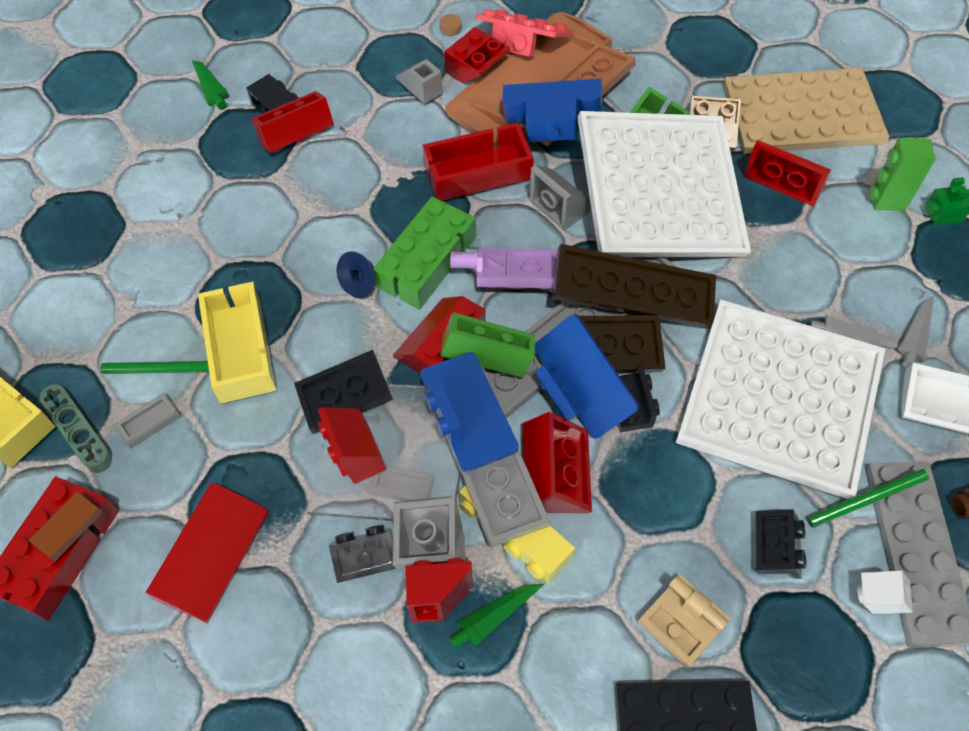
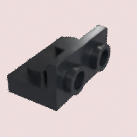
(640, 387)
(780, 543)
(362, 554)

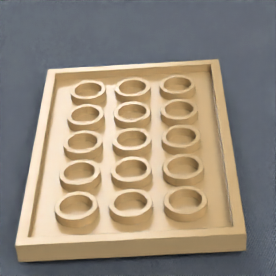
(807, 110)

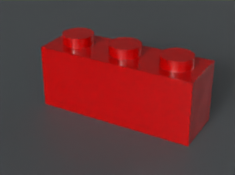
(293, 121)

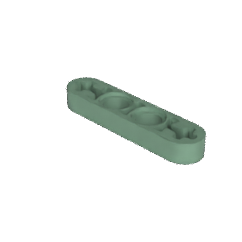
(74, 428)

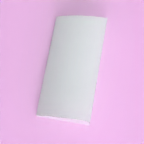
(936, 397)

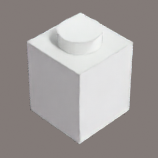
(885, 592)

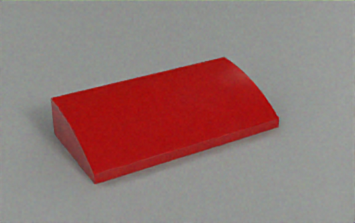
(207, 553)

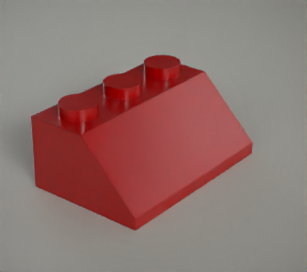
(786, 173)
(425, 342)
(558, 463)

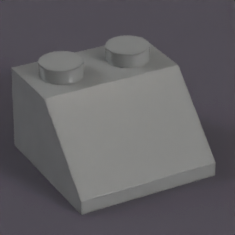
(556, 197)
(427, 532)

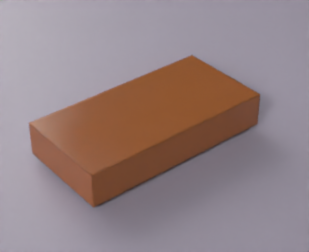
(65, 526)

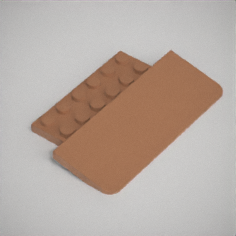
(554, 59)

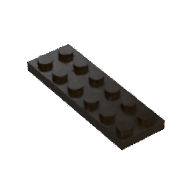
(634, 286)

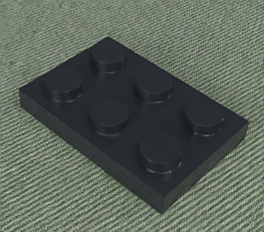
(350, 384)

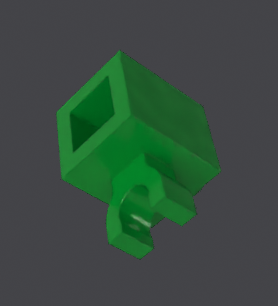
(949, 204)

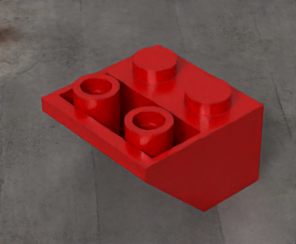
(473, 55)
(351, 443)
(436, 588)

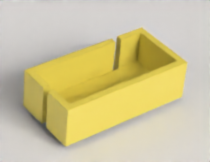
(236, 343)
(20, 425)

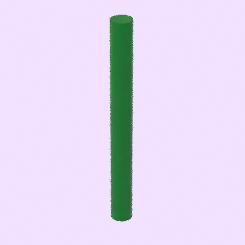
(154, 367)
(868, 497)

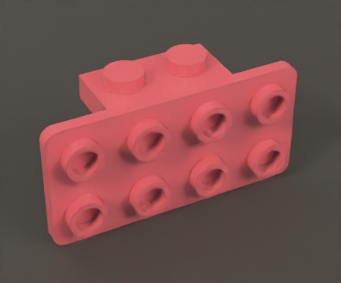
(519, 31)

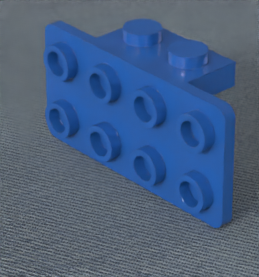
(582, 378)
(468, 412)

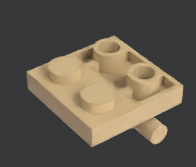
(716, 106)
(684, 620)

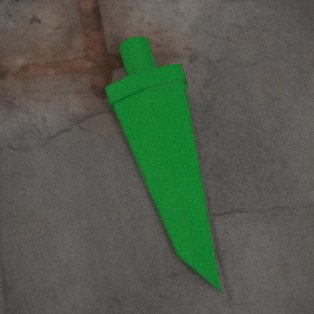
(212, 88)
(484, 621)

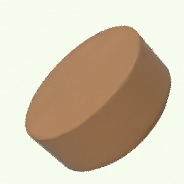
(450, 24)

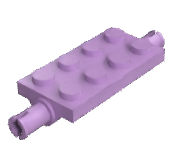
(509, 267)

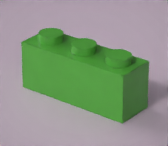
(902, 174)
(493, 344)

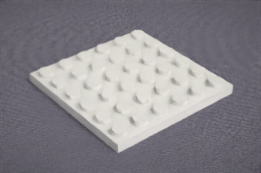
(662, 185)
(784, 399)

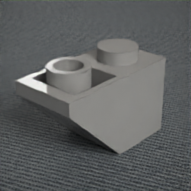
(422, 80)

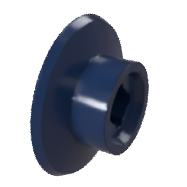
(355, 274)

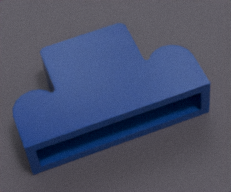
(551, 107)

